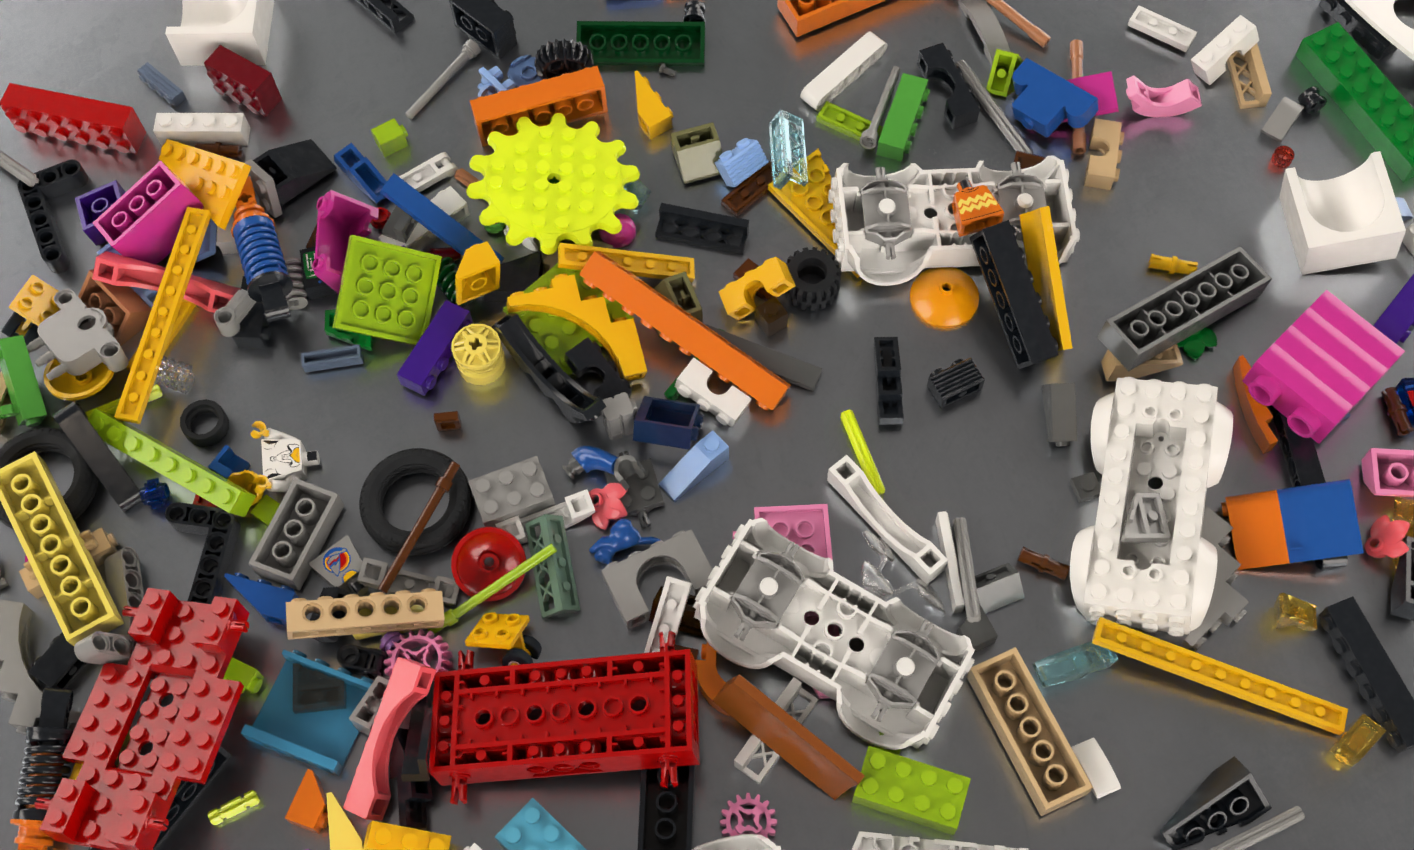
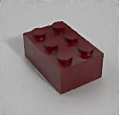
(242, 81)

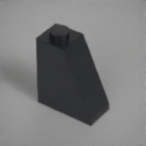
(517, 276)

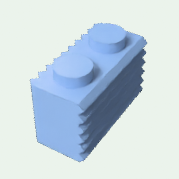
(741, 162)

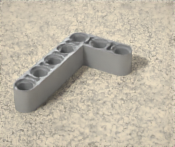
(126, 589)

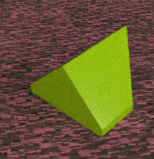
(1002, 71)

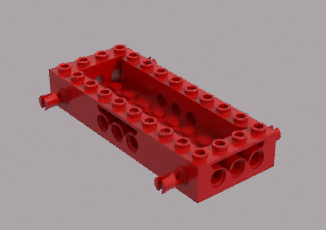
(561, 738)

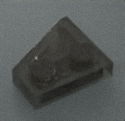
(316, 691)

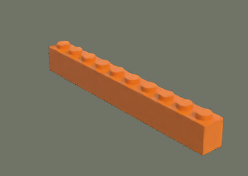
(684, 330)

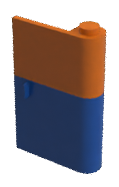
(1294, 524)

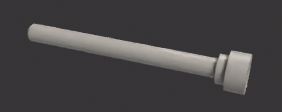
(469, 51)
(870, 136)

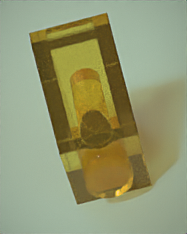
(1357, 740)

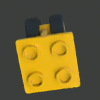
(35, 304)
(505, 632)

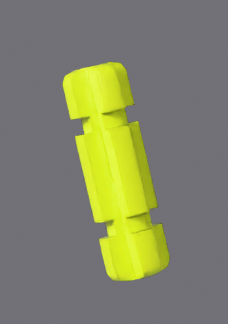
(233, 807)

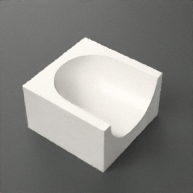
(234, 24)
(1342, 218)

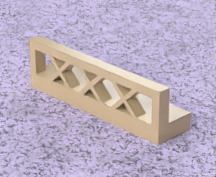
(1256, 73)

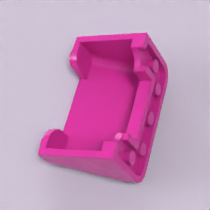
(336, 221)

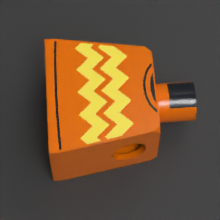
(975, 208)

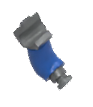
(593, 458)

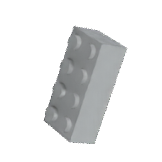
(296, 533)

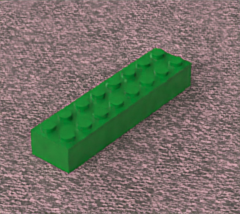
(1362, 95)

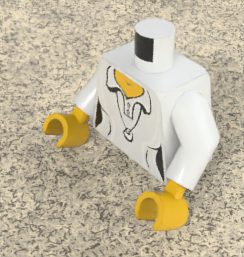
(282, 459)

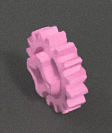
(737, 810)

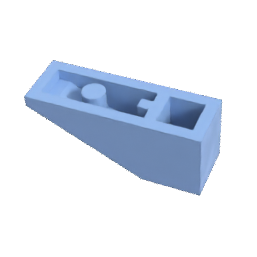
(695, 466)

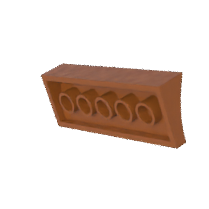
(787, 737)

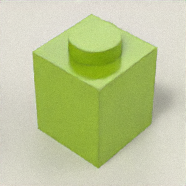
(390, 137)

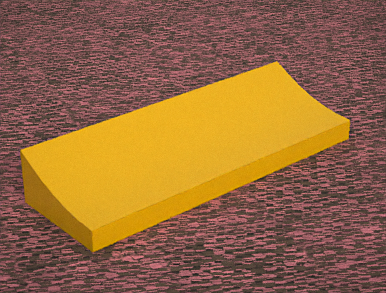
(1044, 266)

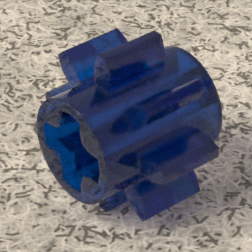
(155, 493)

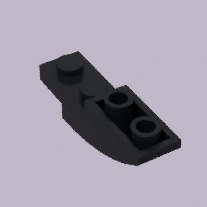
(412, 794)

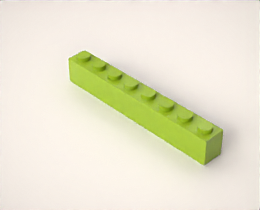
(172, 464)

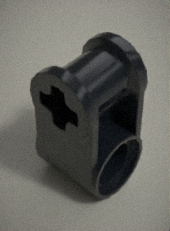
(367, 661)

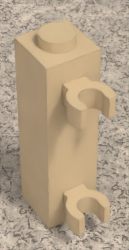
(97, 542)

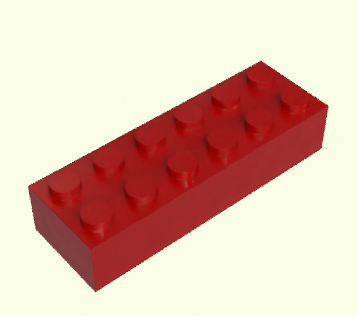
(73, 118)

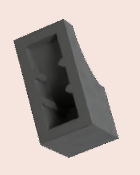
(980, 633)

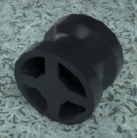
(694, 11)
(1312, 100)

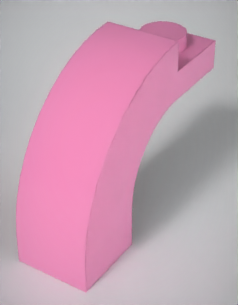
(1162, 101)

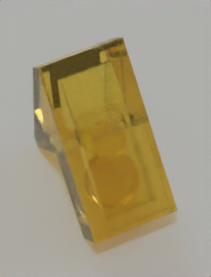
(1295, 612)

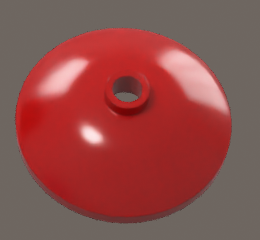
(469, 561)

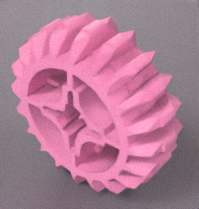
(429, 647)

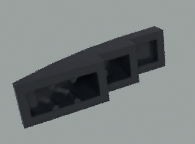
(888, 380)

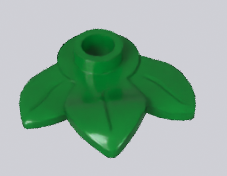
(1195, 344)

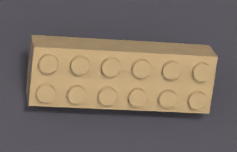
(1029, 731)

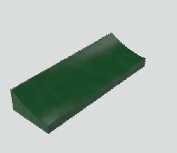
(644, 42)

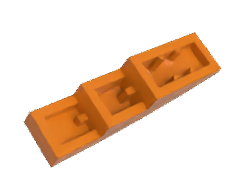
(1255, 414)

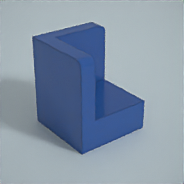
(228, 462)

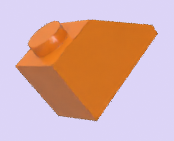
(309, 805)

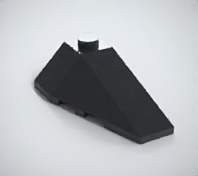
(1221, 801)

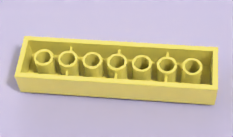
(56, 550)

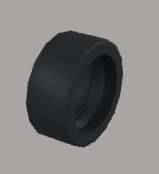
(197, 408)

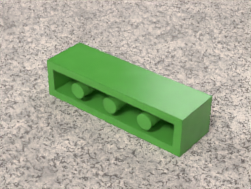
(902, 117)

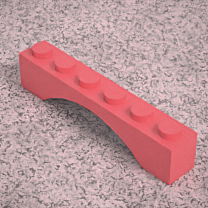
(136, 273)
(370, 787)

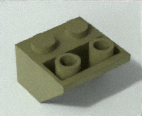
(696, 152)
(680, 291)

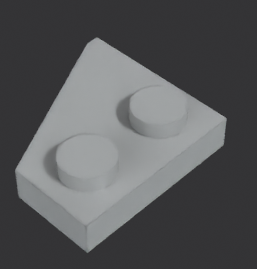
(265, 189)
(1146, 520)

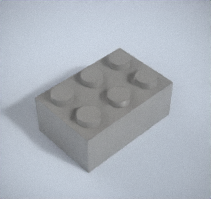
(512, 492)

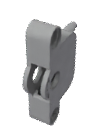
(77, 338)

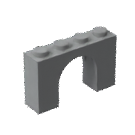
(623, 577)

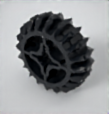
(562, 58)

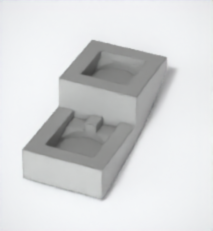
(1282, 119)

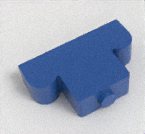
(1049, 99)

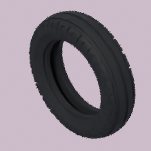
(53, 440)
(393, 468)

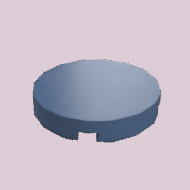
(523, 71)

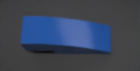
(361, 172)

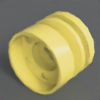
(478, 354)

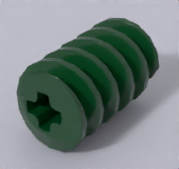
(446, 280)

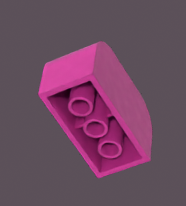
(148, 216)

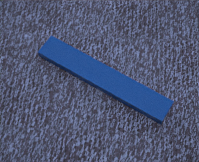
(430, 215)

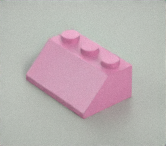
(1389, 472)

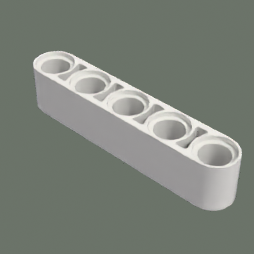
(844, 71)

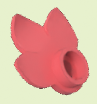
(609, 504)
(1388, 536)

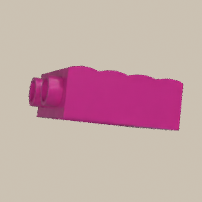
(1321, 367)

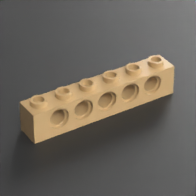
(353, 623)

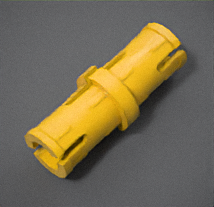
(1172, 264)

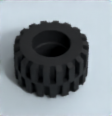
(815, 263)

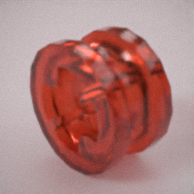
(1280, 162)

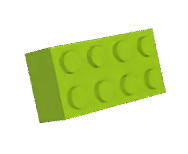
(911, 790)

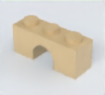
(1105, 138)

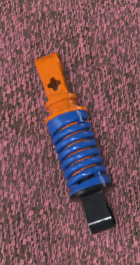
(261, 255)

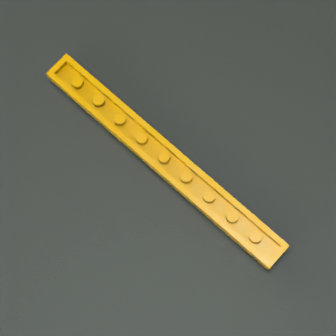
(163, 316)
(1220, 676)

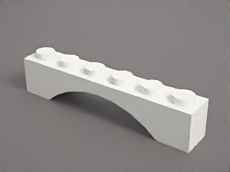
(911, 547)

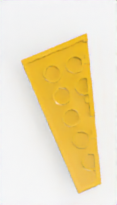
(811, 201)

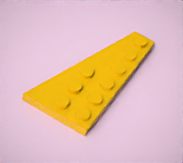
(210, 177)

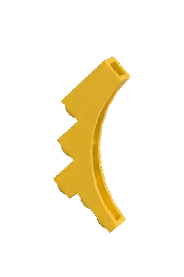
(591, 314)

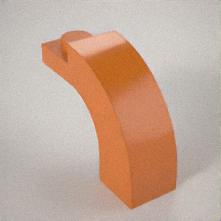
(708, 678)

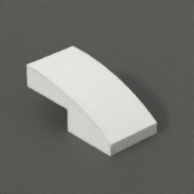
(1096, 767)

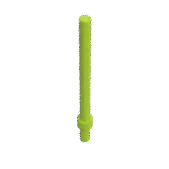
(452, 616)

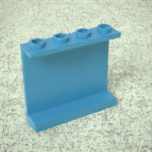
(313, 738)

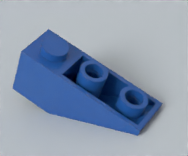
(263, 597)

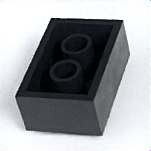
(485, 24)

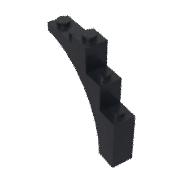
(571, 398)

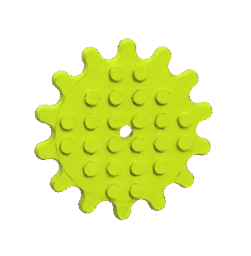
(530, 205)

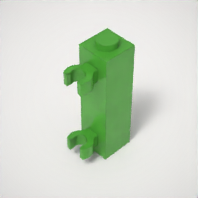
(21, 383)

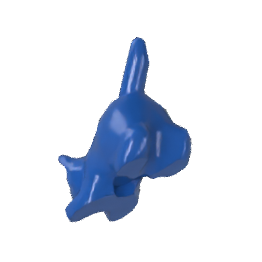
(621, 537)

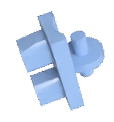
(490, 82)

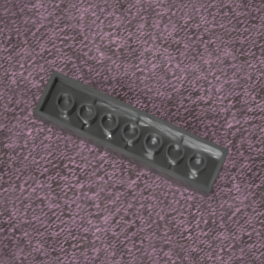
(1183, 308)

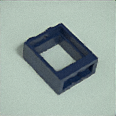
(667, 422)

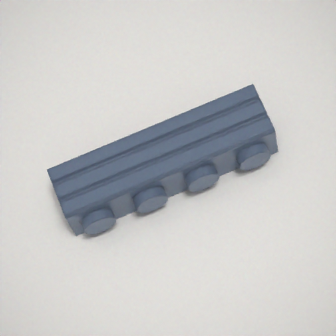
(161, 84)
(332, 358)

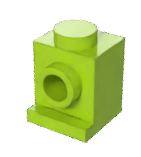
(247, 675)

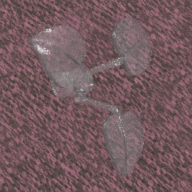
(880, 586)

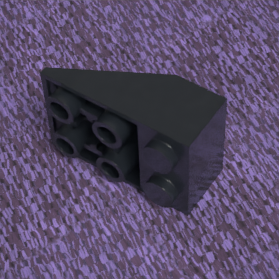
(295, 167)

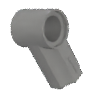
(233, 313)

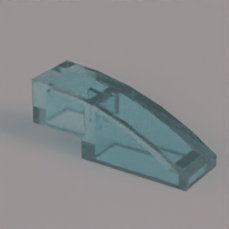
(1073, 663)

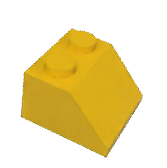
(477, 273)

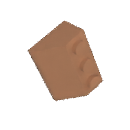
(120, 304)

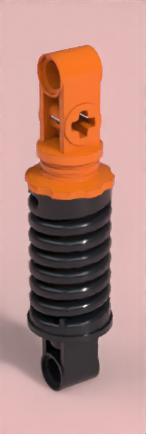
(42, 767)

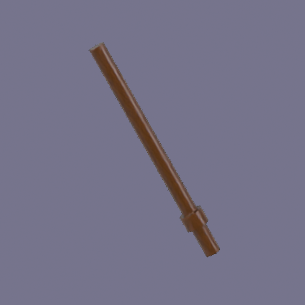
(442, 485)

